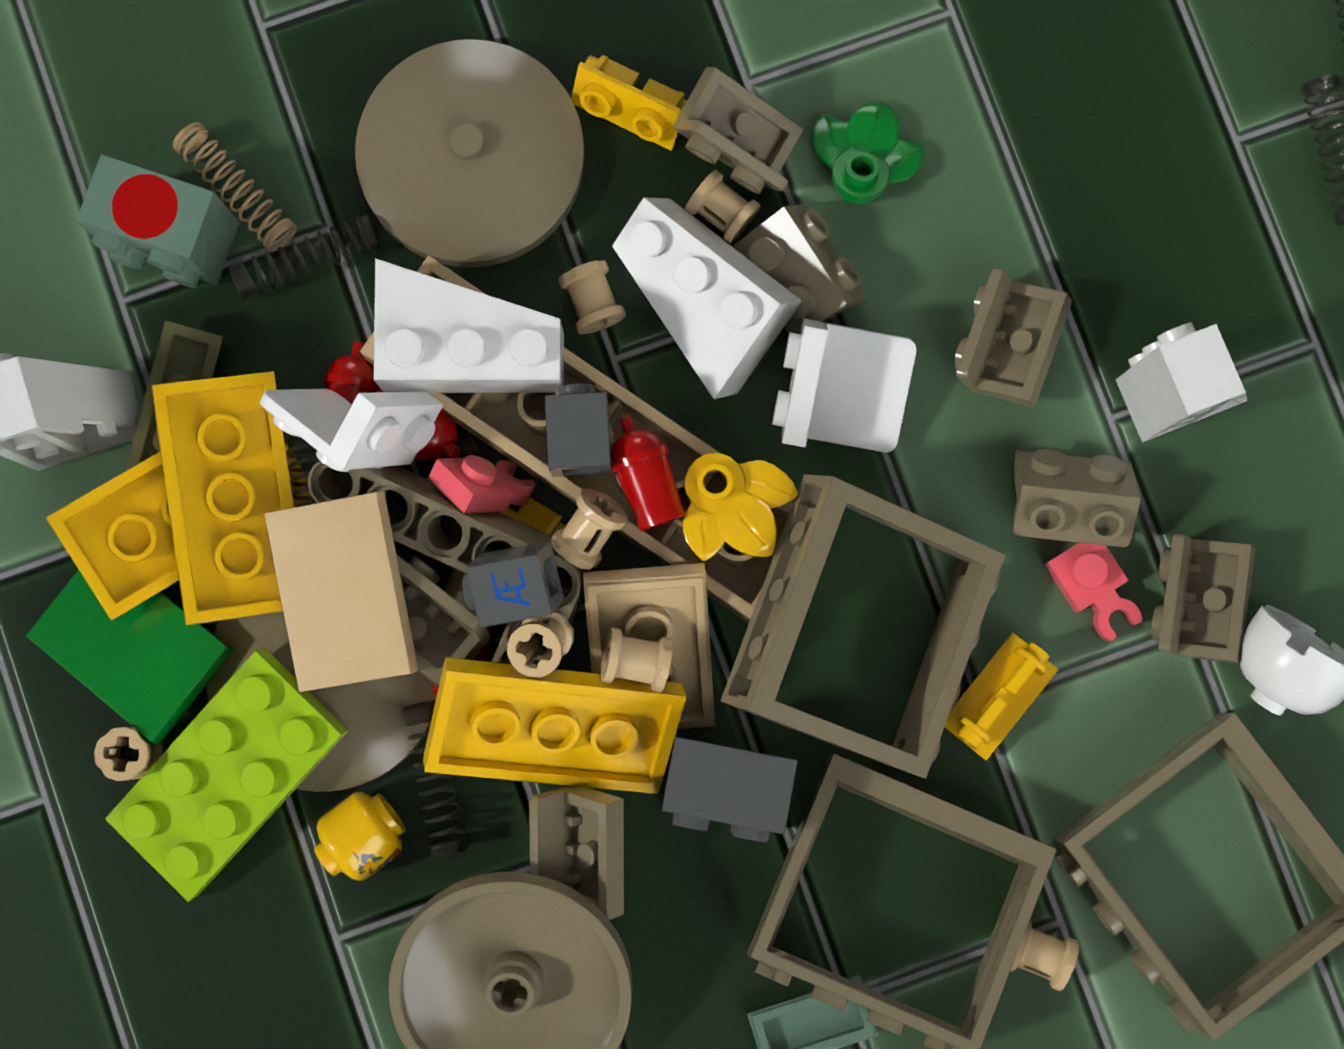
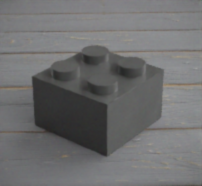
(728, 787)

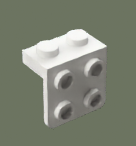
(845, 386)
(370, 433)

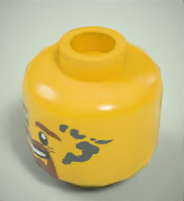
(359, 836)

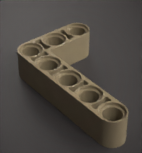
(423, 530)

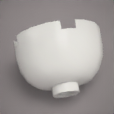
(1291, 664)

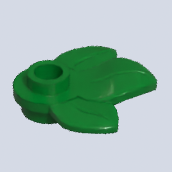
(865, 144)

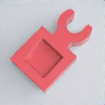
(478, 485)
(1089, 577)

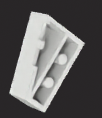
(705, 293)
(459, 339)
(1180, 381)
(62, 410)

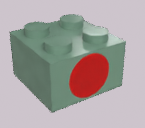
(157, 222)

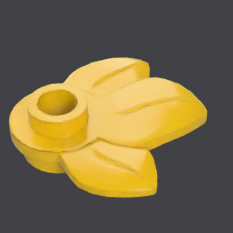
(740, 512)

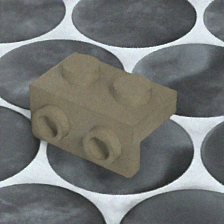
(739, 130)
(800, 257)
(1011, 339)
(1075, 498)
(1203, 598)
(438, 622)
(580, 843)

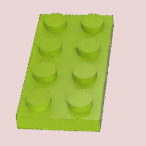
(226, 774)

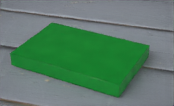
(138, 663)

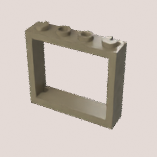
(788, 595)
(1293, 822)
(1033, 866)

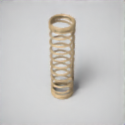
(196, 142)

